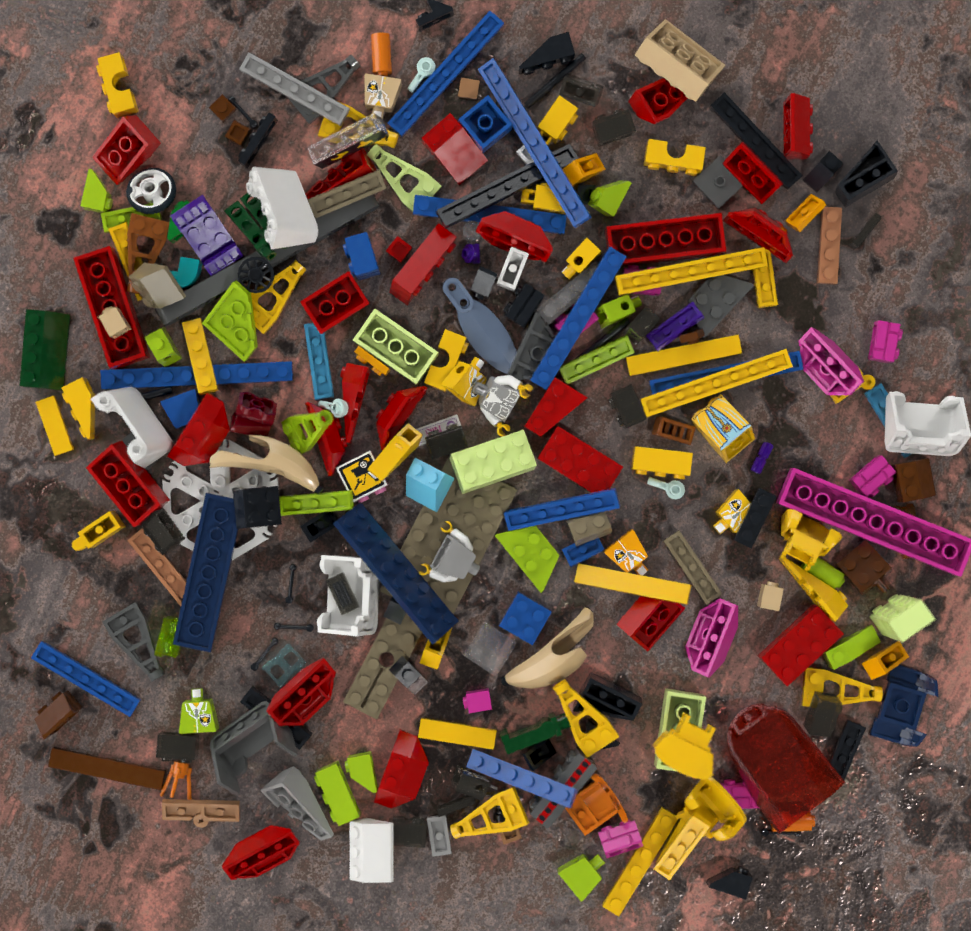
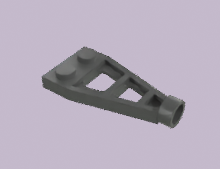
(332, 92)
(122, 621)

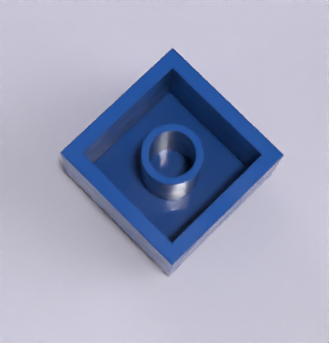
(485, 124)
(362, 256)
(525, 618)

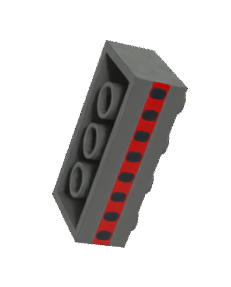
(573, 773)

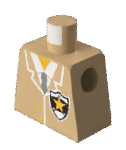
(381, 93)

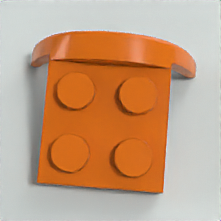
(595, 805)

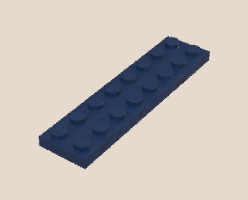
(396, 573)
(207, 574)

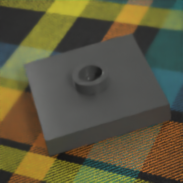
(717, 183)

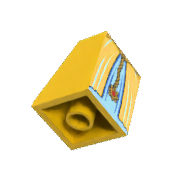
(723, 428)

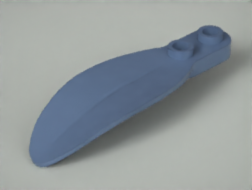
(481, 327)

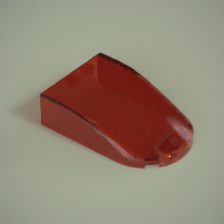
(780, 764)

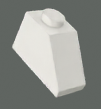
(512, 269)

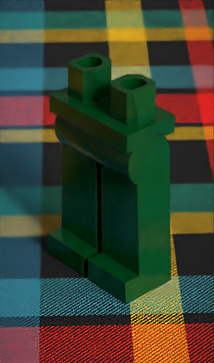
(249, 227)
(535, 733)

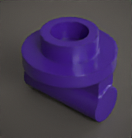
(471, 253)

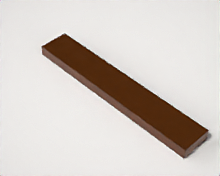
(106, 768)

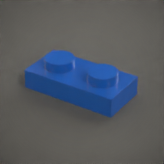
(578, 554)

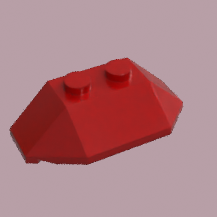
(762, 230)
(509, 231)
(397, 412)
(202, 433)
(331, 442)
(303, 695)
(403, 772)
(260, 852)

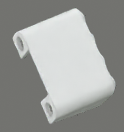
(284, 205)

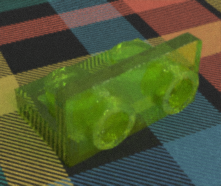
(166, 638)

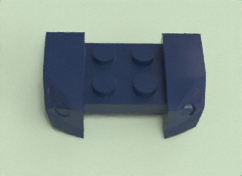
(903, 706)

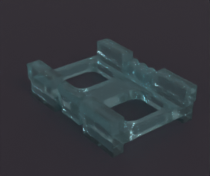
(288, 669)

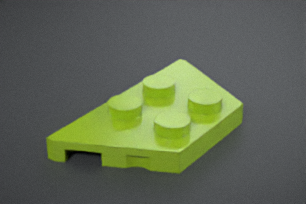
(531, 553)

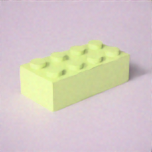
(396, 347)
(492, 461)
(901, 617)
(674, 704)

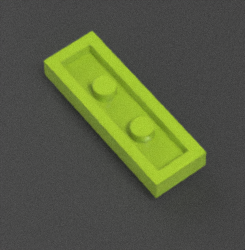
(117, 217)

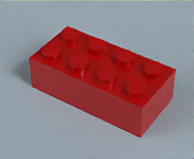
(579, 461)
(127, 484)
(800, 644)

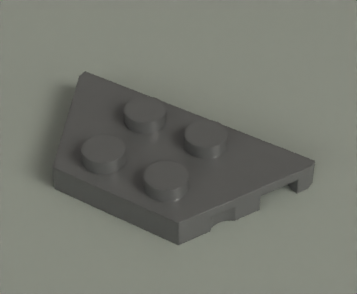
(717, 299)
(531, 349)

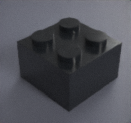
(257, 507)

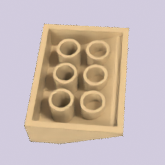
(679, 60)

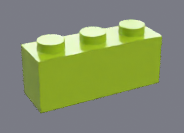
(337, 793)

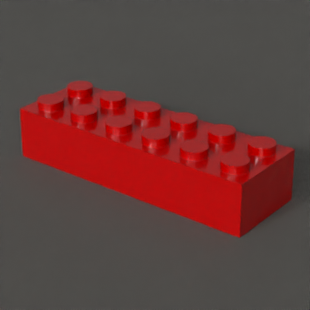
(668, 239)
(106, 287)

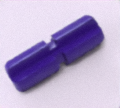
(763, 453)

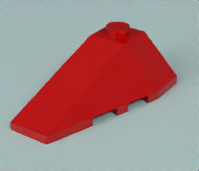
(656, 101)
(349, 169)
(353, 386)

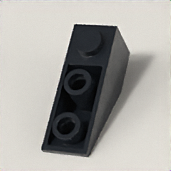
(553, 51)

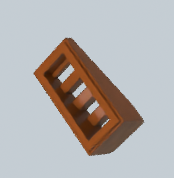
(658, 425)

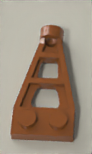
(146, 227)

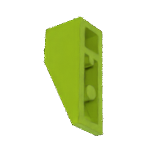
(851, 647)

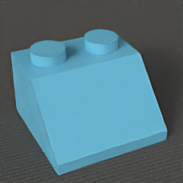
(427, 484)

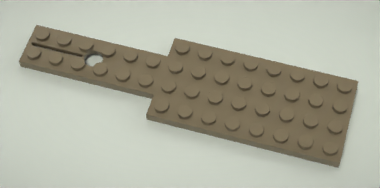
(476, 516)

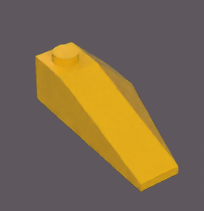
(822, 595)

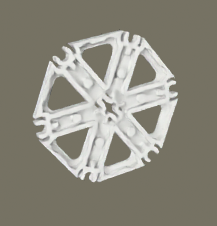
(220, 481)

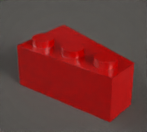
(553, 407)

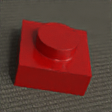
(399, 249)

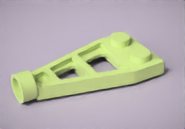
(427, 185)

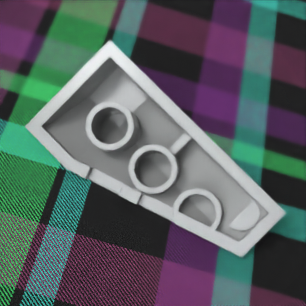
(295, 795)

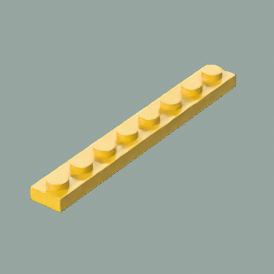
(691, 271)
(716, 383)

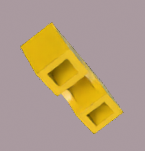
(112, 69)
(658, 157)
(454, 345)

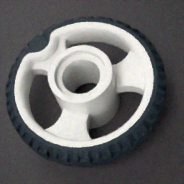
(148, 184)

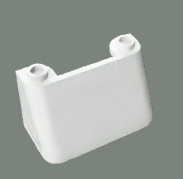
(925, 427)
(151, 437)
(366, 590)

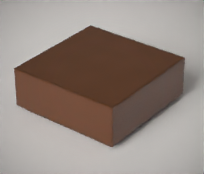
(238, 133)

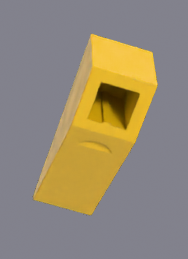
(79, 397)
(395, 452)

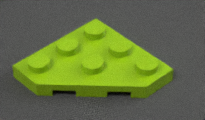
(234, 321)

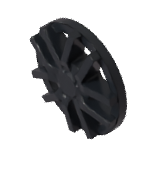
(256, 274)

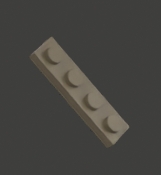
(347, 193)
(692, 567)

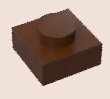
(222, 108)
(692, 337)

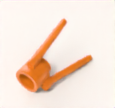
(178, 771)

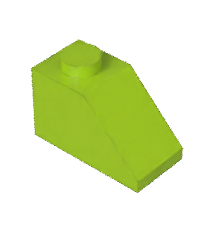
(95, 194)
(608, 197)
(362, 770)

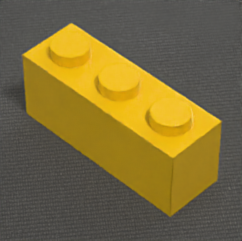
(661, 462)

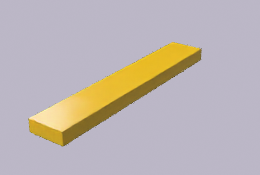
(683, 355)
(633, 584)

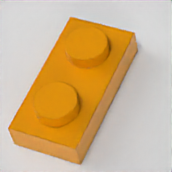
(805, 213)
(364, 357)

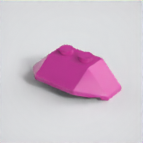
(828, 364)
(712, 636)

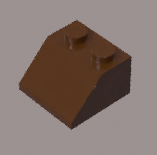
(913, 480)
(57, 714)

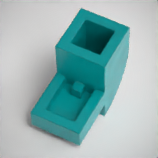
(188, 272)

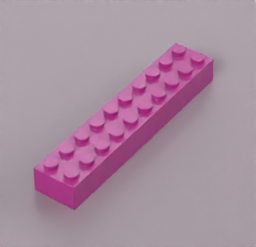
(875, 522)

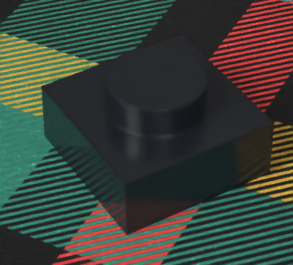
(584, 192)

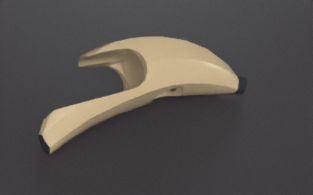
(280, 460)
(553, 661)

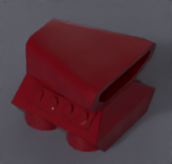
(253, 415)

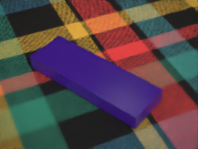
(675, 326)

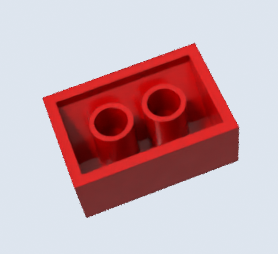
(797, 127)
(752, 173)
(334, 302)
(649, 620)

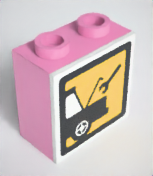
(359, 479)

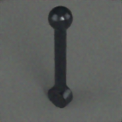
(253, 123)
(289, 599)
(309, 627)
(274, 641)
(765, 832)

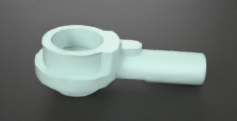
(425, 68)
(338, 407)
(673, 489)

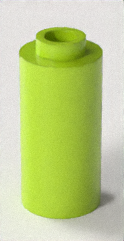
(826, 573)

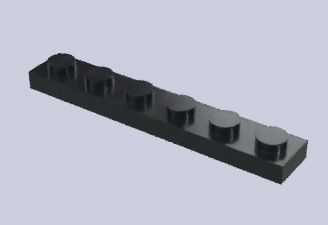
(755, 139)

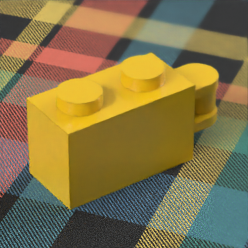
(557, 120)
(544, 199)
(98, 531)

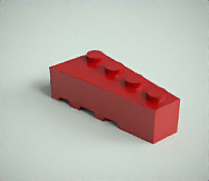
(421, 265)

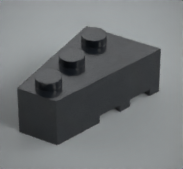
(866, 176)
(609, 698)

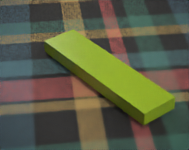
(596, 359)
(316, 503)

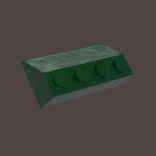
(44, 350)

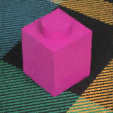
(477, 700)

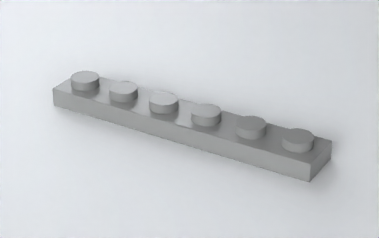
(294, 89)

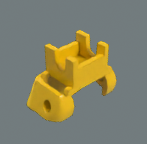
(806, 538)
(687, 749)
(714, 804)

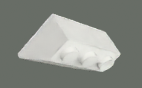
(371, 851)

